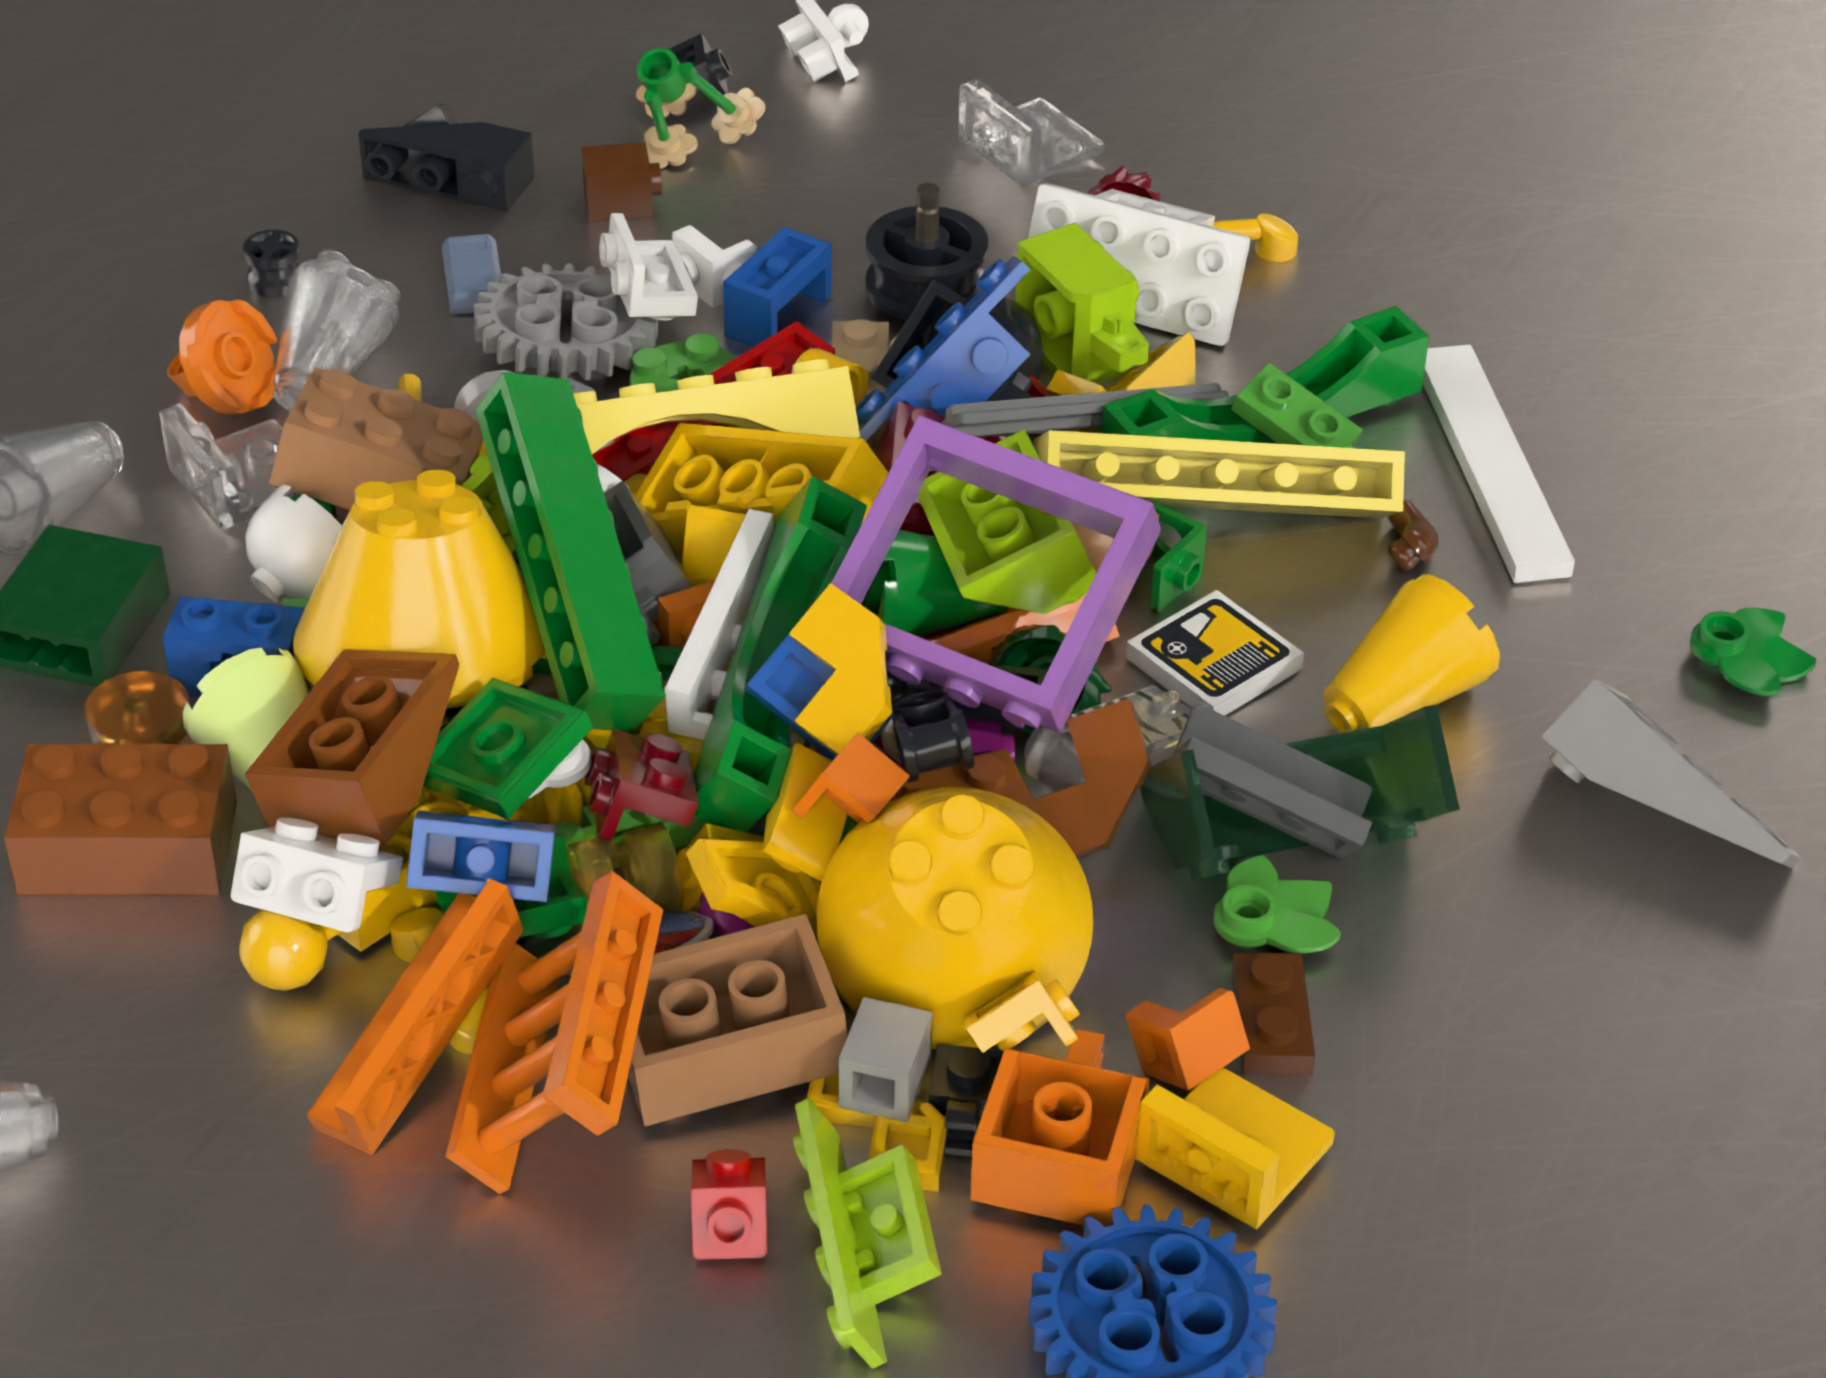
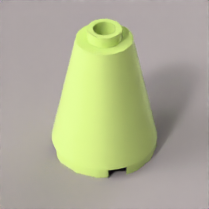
(246, 704)

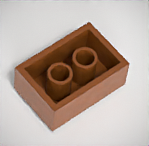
(121, 819)

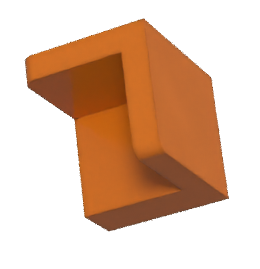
(856, 781)
(1190, 1043)

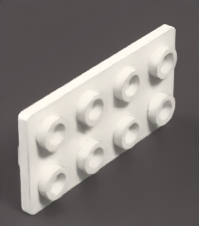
(1182, 263)

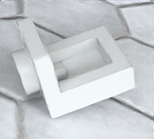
(708, 263)

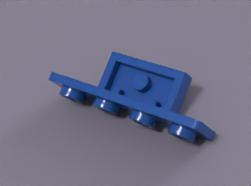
(961, 363)

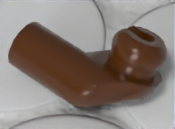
(1418, 537)

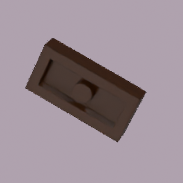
(1274, 1013)

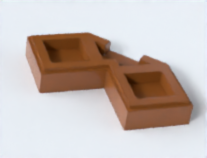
(1113, 766)

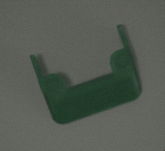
(1399, 760)

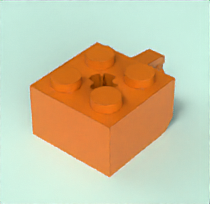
(1058, 1134)

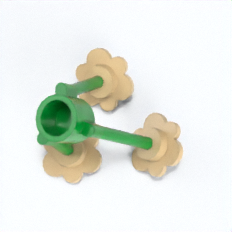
(664, 92)

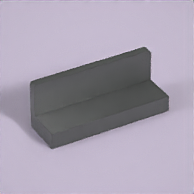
(1277, 783)

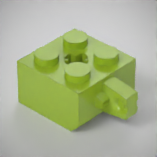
(1081, 305)

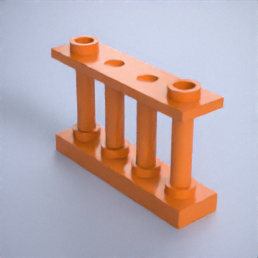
(594, 1041)

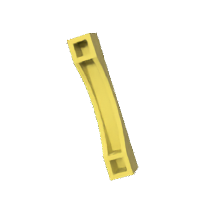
(803, 402)

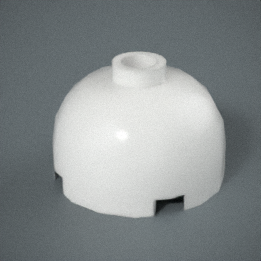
(289, 544)

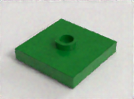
(503, 747)

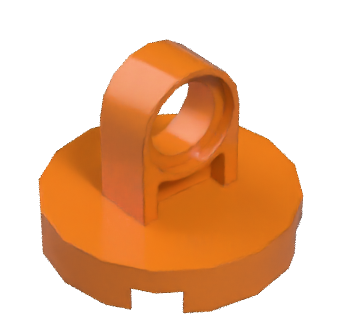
(226, 357)

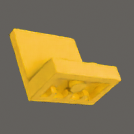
(1230, 1144)

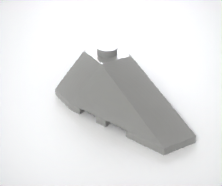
(1629, 753)

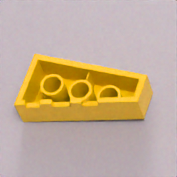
(751, 470)

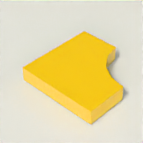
(751, 883)

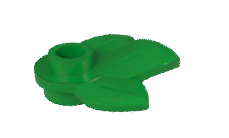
(1750, 649)

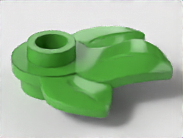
(1274, 911)

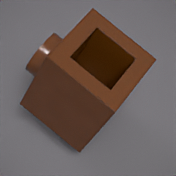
(619, 181)

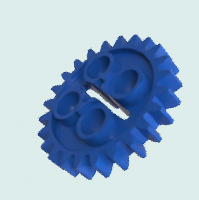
(1202, 1294)

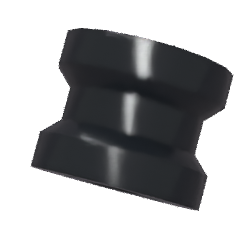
(271, 261)

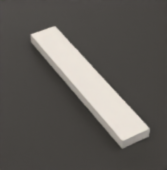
(1495, 466)

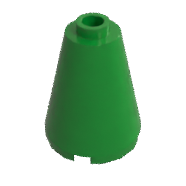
(918, 589)

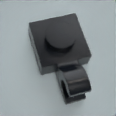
(960, 1091)

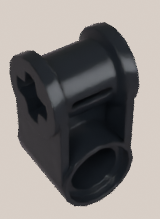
(930, 733)

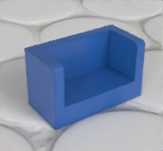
(769, 279)

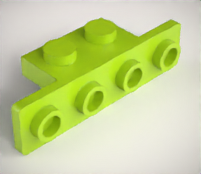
(869, 1227)

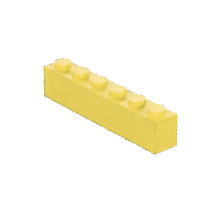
(1234, 473)

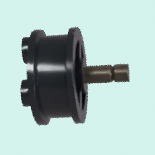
(922, 245)

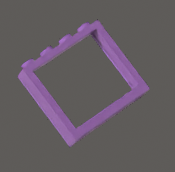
(1040, 486)

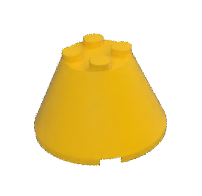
(425, 576)
(952, 906)

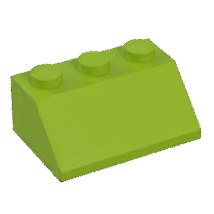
(1003, 547)

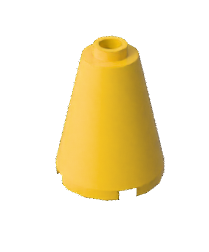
(1411, 658)

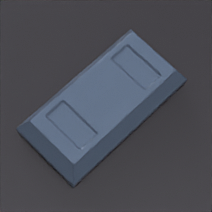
(468, 268)

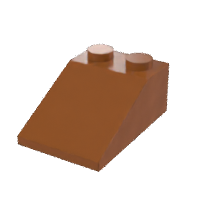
(357, 744)

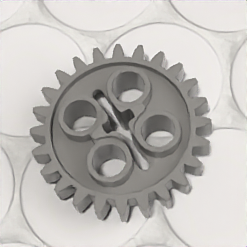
(524, 323)

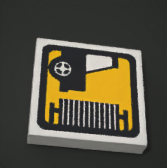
(1214, 654)

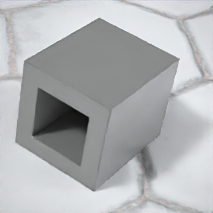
(885, 1059)

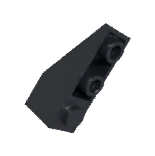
(455, 161)

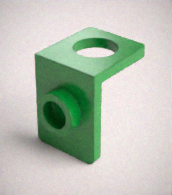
(1178, 566)

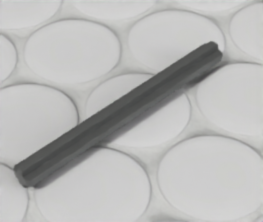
(1053, 412)

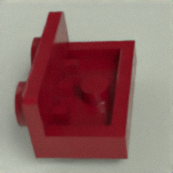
(640, 775)

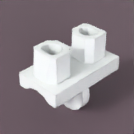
(822, 39)

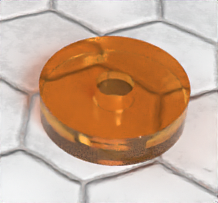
(137, 709)

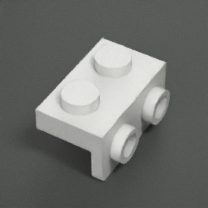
(646, 274)
(309, 874)

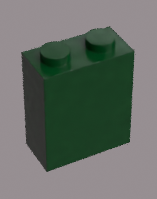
(79, 604)

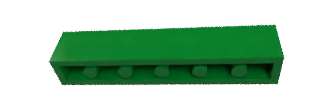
(569, 551)

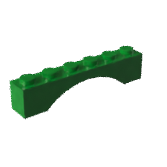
(1357, 370)
(745, 741)

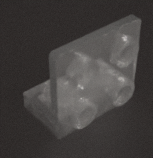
(1024, 139)
(223, 474)

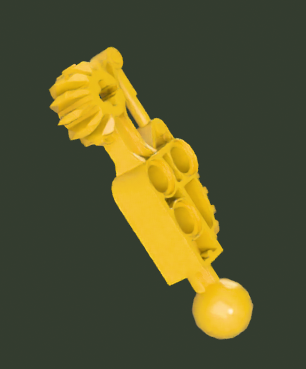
(291, 952)

